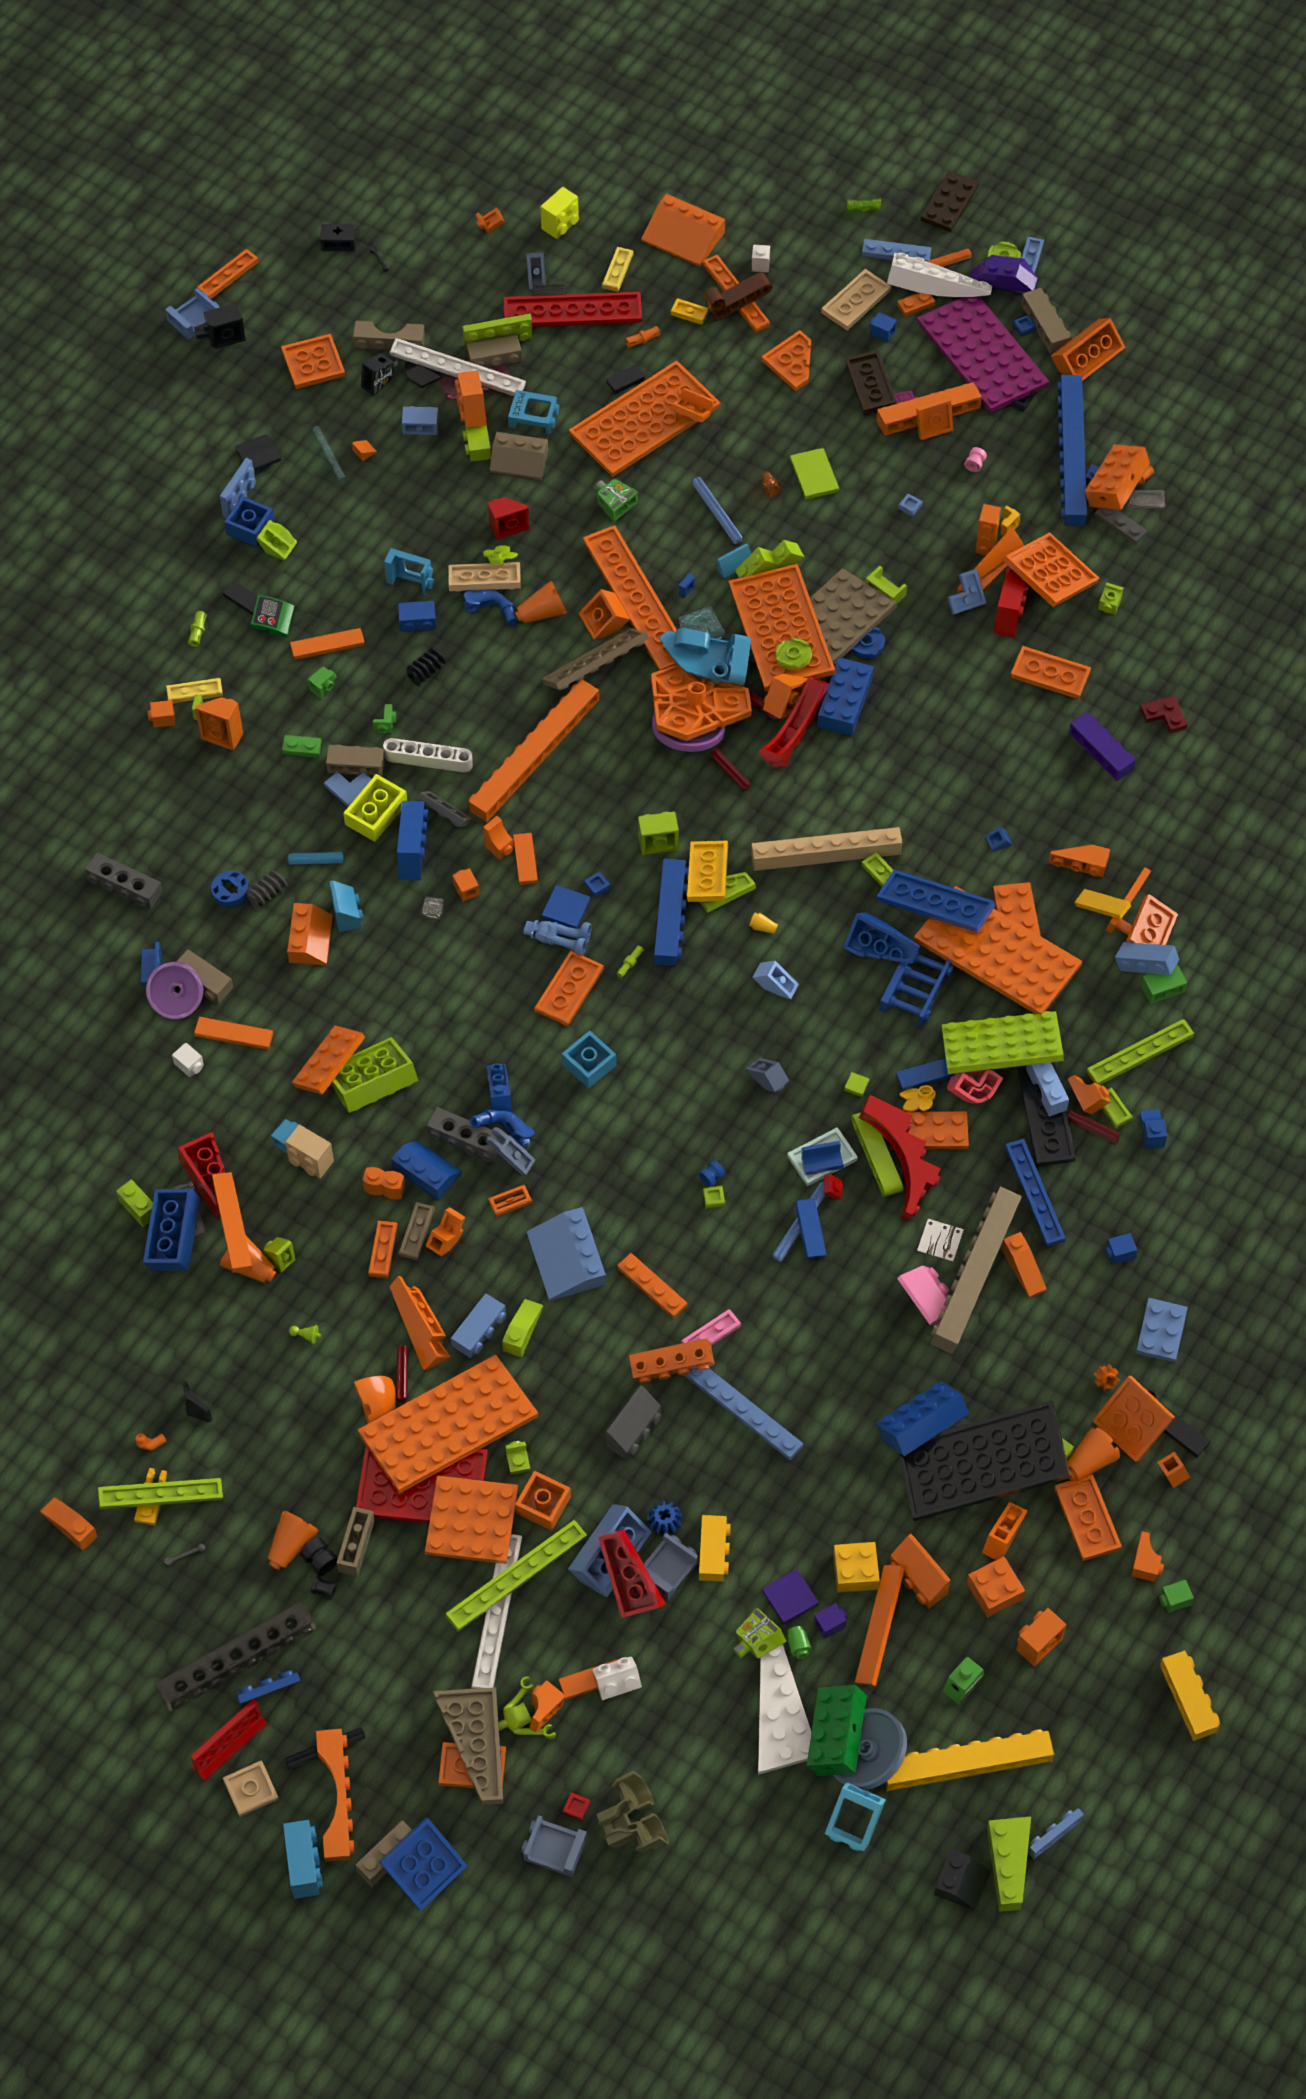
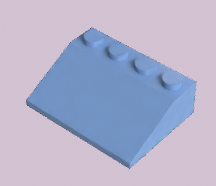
(566, 1255)

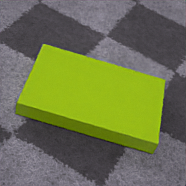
(814, 473)

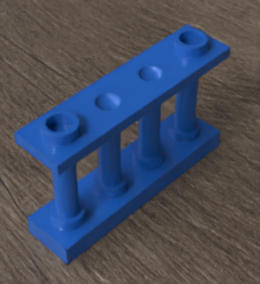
(897, 985)

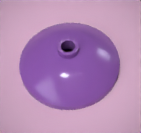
(162, 991)

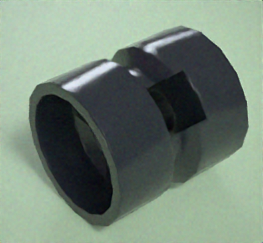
(321, 1559)

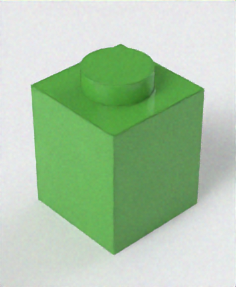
(1176, 1596)

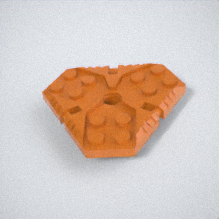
(694, 705)

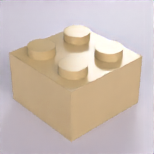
(309, 1151)

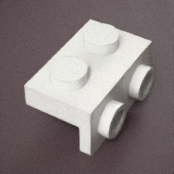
(617, 1677)

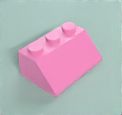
(926, 1292)

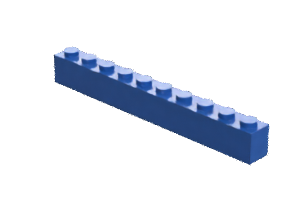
(1073, 450)

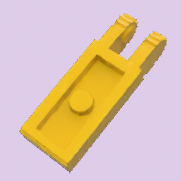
(149, 1514)

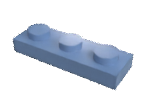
(1055, 1832)

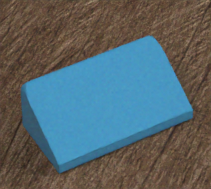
(729, 562)

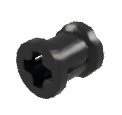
(324, 1588)

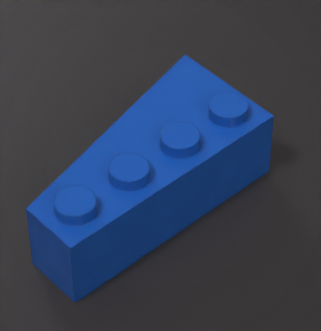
(411, 839)

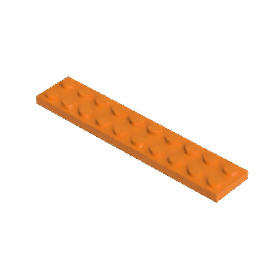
(632, 590)

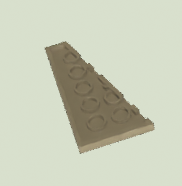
(474, 1727)

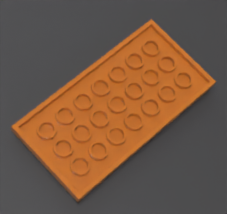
(638, 420)
(776, 609)
(1004, 958)
(447, 1423)

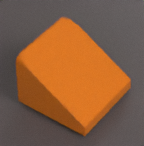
(363, 449)

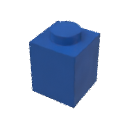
(882, 327)
(1121, 1249)

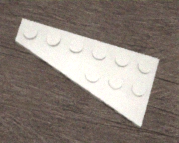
(782, 1719)

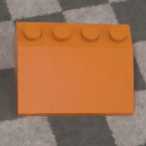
(684, 230)

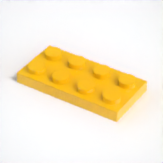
(707, 871)

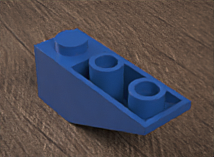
(499, 1087)

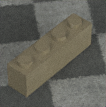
(1045, 317)

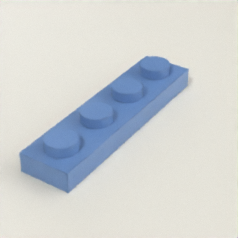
(886, 250)

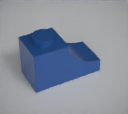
(1153, 1128)

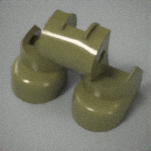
(617, 1825)

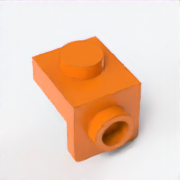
(490, 221)

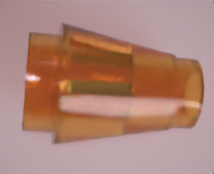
(770, 484)

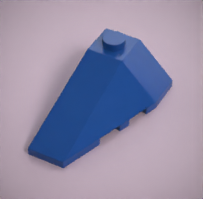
(877, 939)

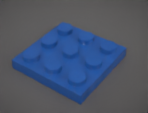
(267, 1685)
(423, 1863)

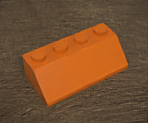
(1089, 349)

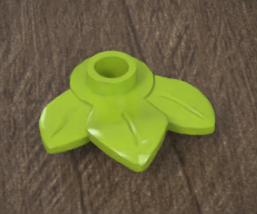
(499, 554)

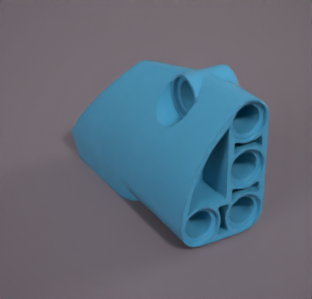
(705, 655)

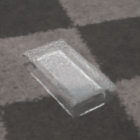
(1147, 499)

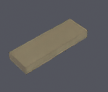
(416, 1231)

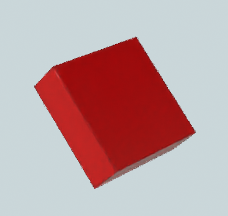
(576, 1806)

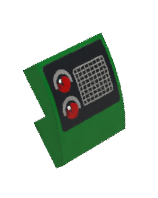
(272, 615)

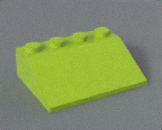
(373, 1075)

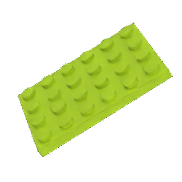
(1002, 1042)

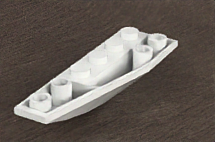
(932, 279)

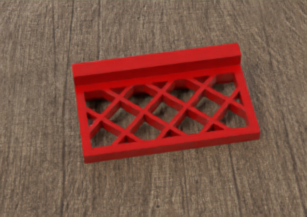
(228, 1741)

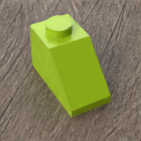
(280, 1253)

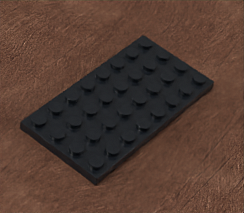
(985, 1461)

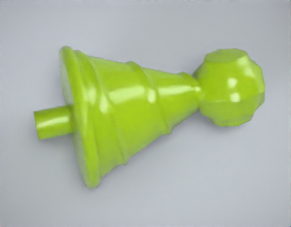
(309, 1333)

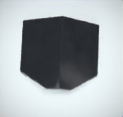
(421, 375)
(194, 1406)

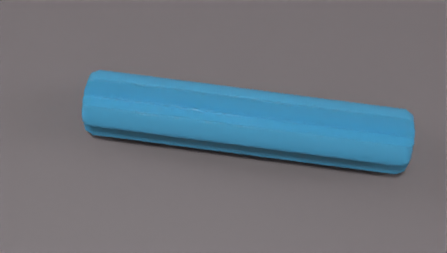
(315, 858)

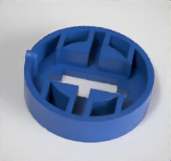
(224, 897)

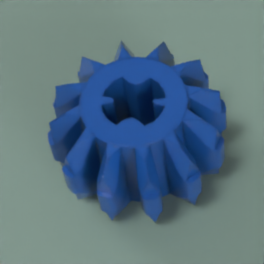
(659, 1513)

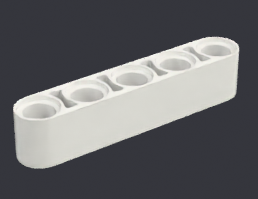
(436, 759)

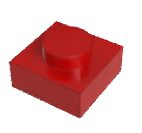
(833, 1187)

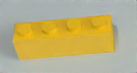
(1189, 1695)

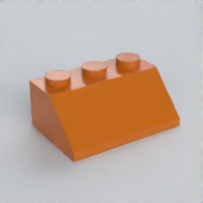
(220, 722)
(309, 935)
(920, 1572)

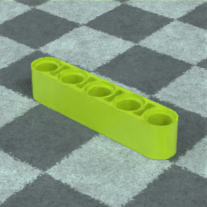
(878, 1157)

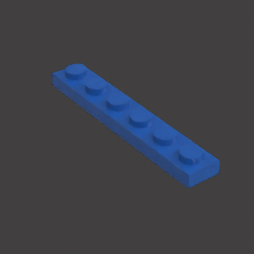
(1035, 1192)

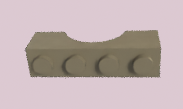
(369, 337)

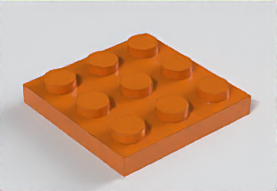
(313, 361)
(1133, 1418)

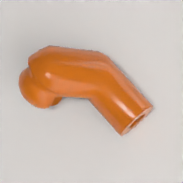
(150, 1444)

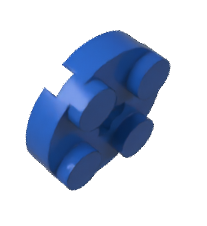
(874, 648)

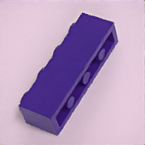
(1102, 746)

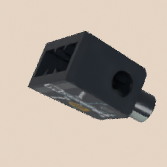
(377, 373)

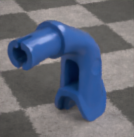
(483, 598)
(514, 1125)

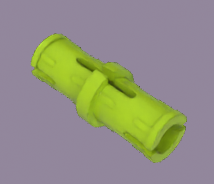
(197, 628)

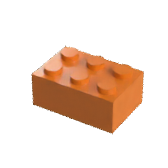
(470, 399)

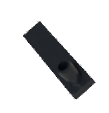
(1184, 1433)

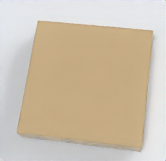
(250, 1788)

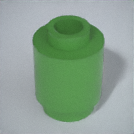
(798, 1642)

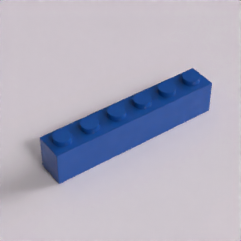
(670, 912)

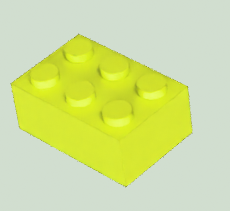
(375, 808)

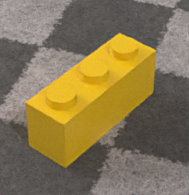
(714, 1548)

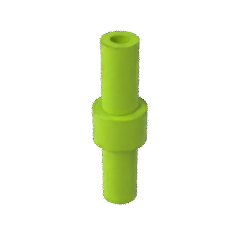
(630, 961)

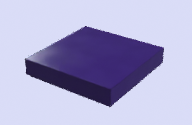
(790, 1596)

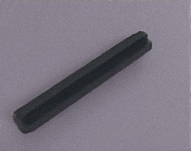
(311, 1753)

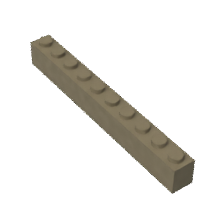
(975, 1271)

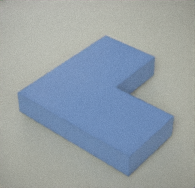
(972, 593)
(345, 790)

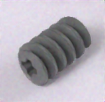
(266, 888)

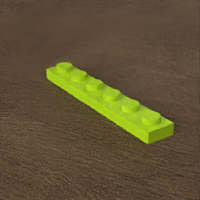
(1140, 1052)
(160, 1493)

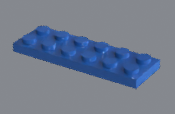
(936, 901)

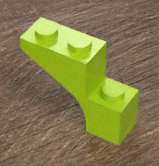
(764, 560)

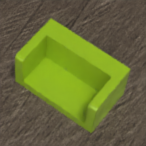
(883, 585)

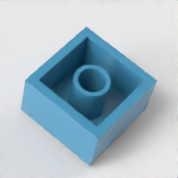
(589, 1059)

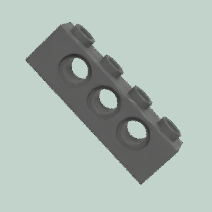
(101, 865)
(443, 1119)

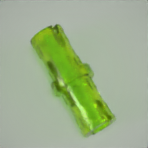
(864, 204)

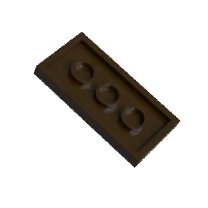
(949, 201)
(870, 381)

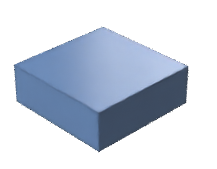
(910, 505)

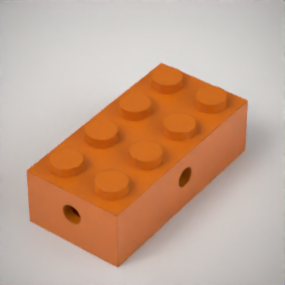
(1117, 477)

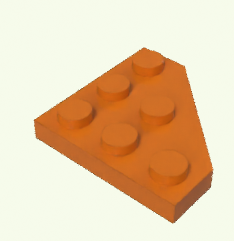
(791, 360)

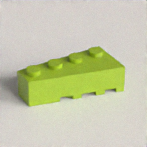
(1009, 1857)

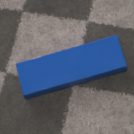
(923, 1074)
(810, 1228)

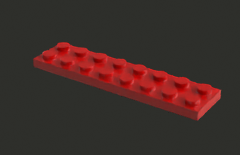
(577, 308)

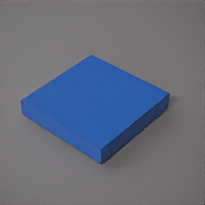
(566, 907)

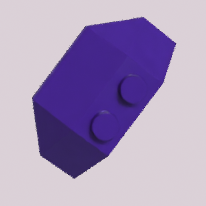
(1005, 273)

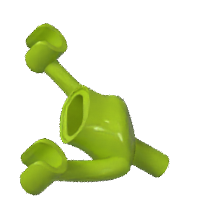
(517, 1716)

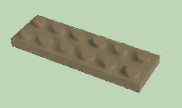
(596, 657)

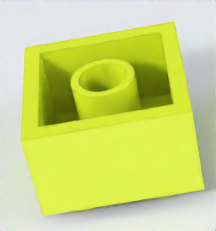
(559, 213)

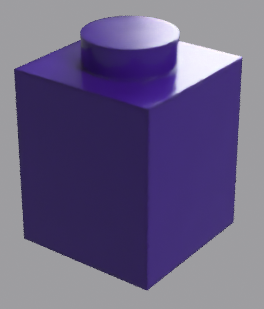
(830, 1620)

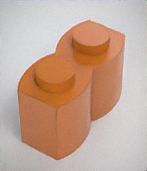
(379, 1182)

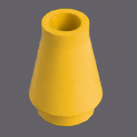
(762, 923)

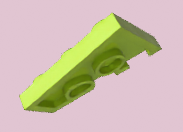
(735, 887)

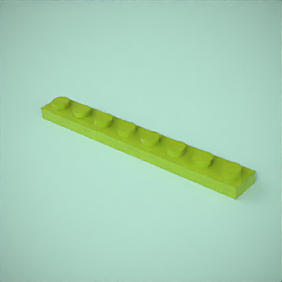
(515, 1575)

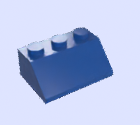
(425, 1169)

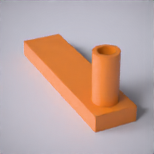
(1121, 924)

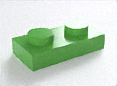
(301, 746)

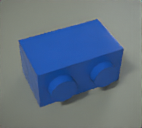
(417, 616)

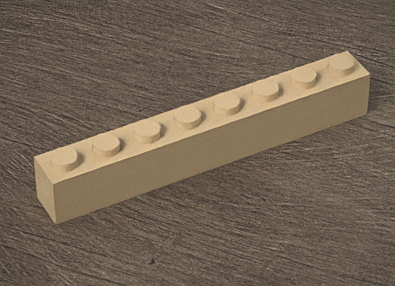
(826, 848)

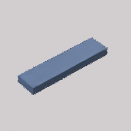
(1032, 252)

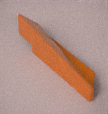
(993, 565)
(420, 1324)

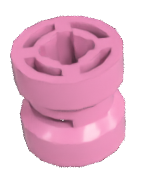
(975, 459)

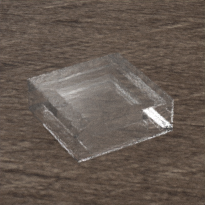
(432, 907)

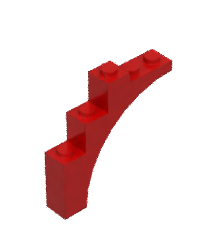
(791, 734)
(910, 1150)

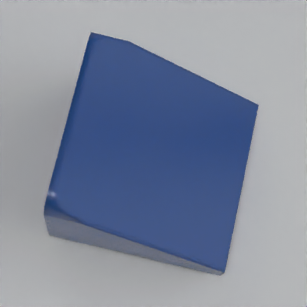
(998, 839)

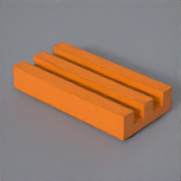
(497, 1208)

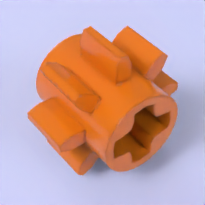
(1106, 1377)

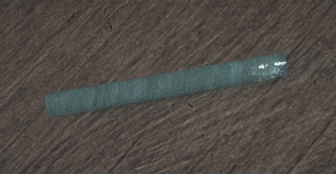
(329, 453)

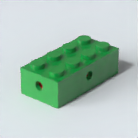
(836, 1730)

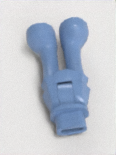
(547, 933)

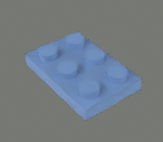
(237, 487)
(1161, 1330)

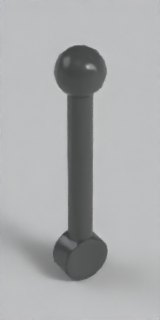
(169, 1561)

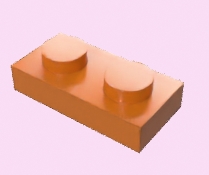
(915, 303)

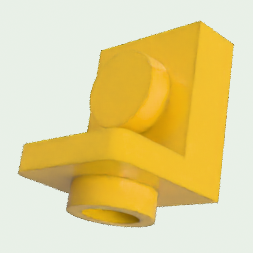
(1011, 519)

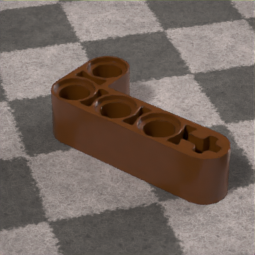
(737, 296)

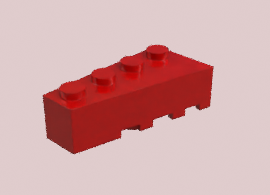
(629, 1577)

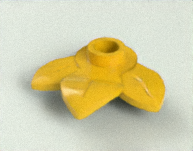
(918, 1098)

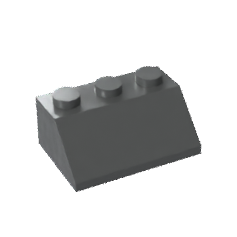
(633, 1424)

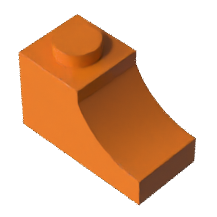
(497, 838)
(1090, 1097)
(1147, 1562)
(547, 1702)

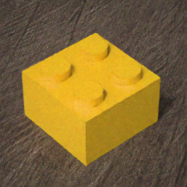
(856, 1567)

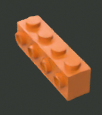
(671, 1360)

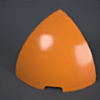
(376, 1396)

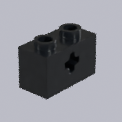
(338, 237)

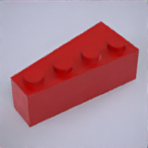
(1010, 604)
(201, 1161)

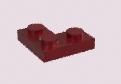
(1165, 709)

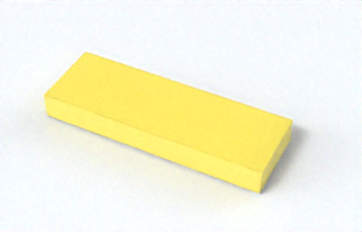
(617, 269)
(186, 691)

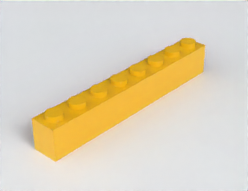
(972, 1759)

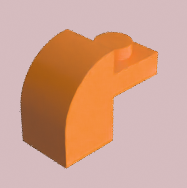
(447, 1233)

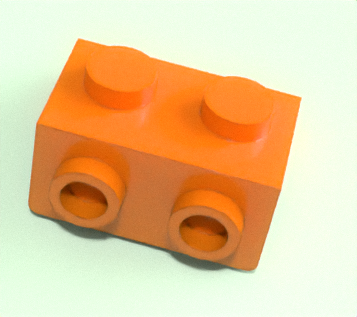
(693, 405)

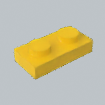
(689, 311)

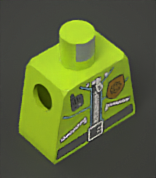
(758, 1635)

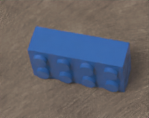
(845, 696)
(171, 1230)
(922, 1418)

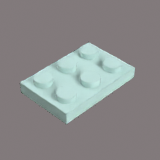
(847, 1154)

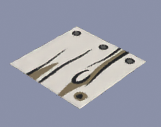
(940, 1239)

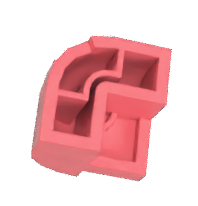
(975, 1085)

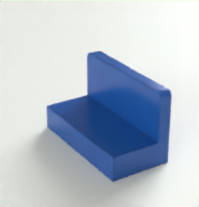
(150, 961)
(822, 1158)

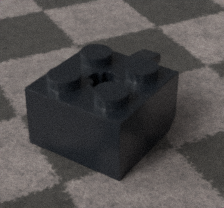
(222, 326)

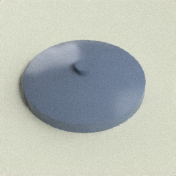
(880, 1750)

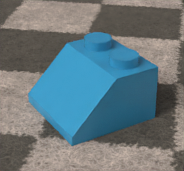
(345, 906)

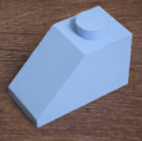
(775, 979)

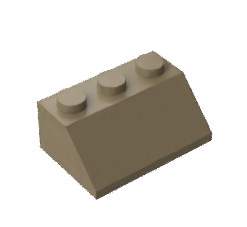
(519, 455)

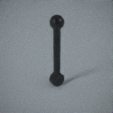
(373, 249)

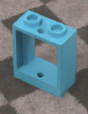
(860, 1797)

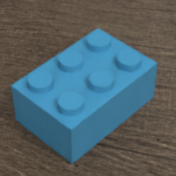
(303, 1859)

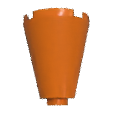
(541, 605)
(261, 1266)
(1092, 1454)
(289, 1539)

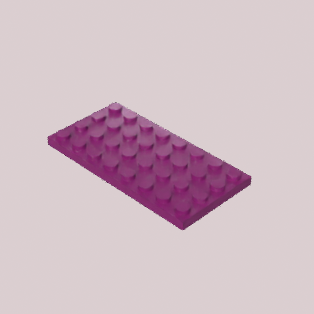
(983, 351)

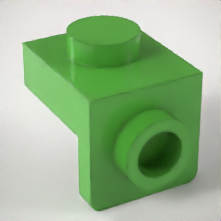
(385, 725)

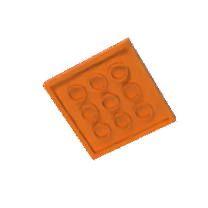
(1051, 569)
(471, 1520)

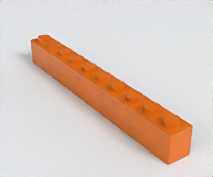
(533, 750)

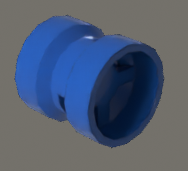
(712, 1173)

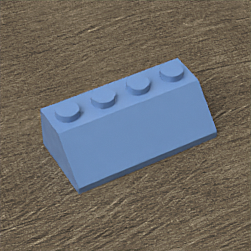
(590, 1564)

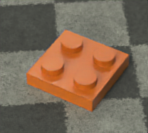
(934, 418)

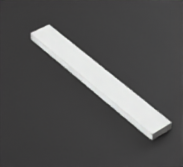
(452, 366)
(494, 1627)

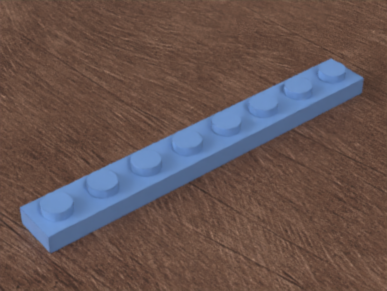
(746, 1412)

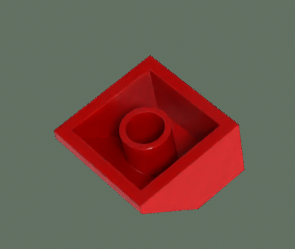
(507, 517)

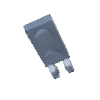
(511, 1151)

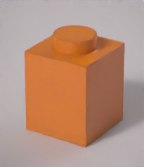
(162, 714)
(466, 884)
(1173, 1469)

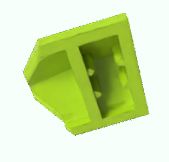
(276, 540)

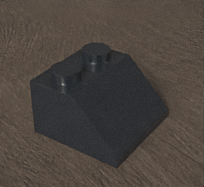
(961, 1879)

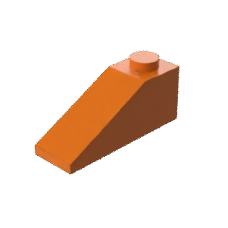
(1023, 1264)
(70, 1523)
(1004, 1531)

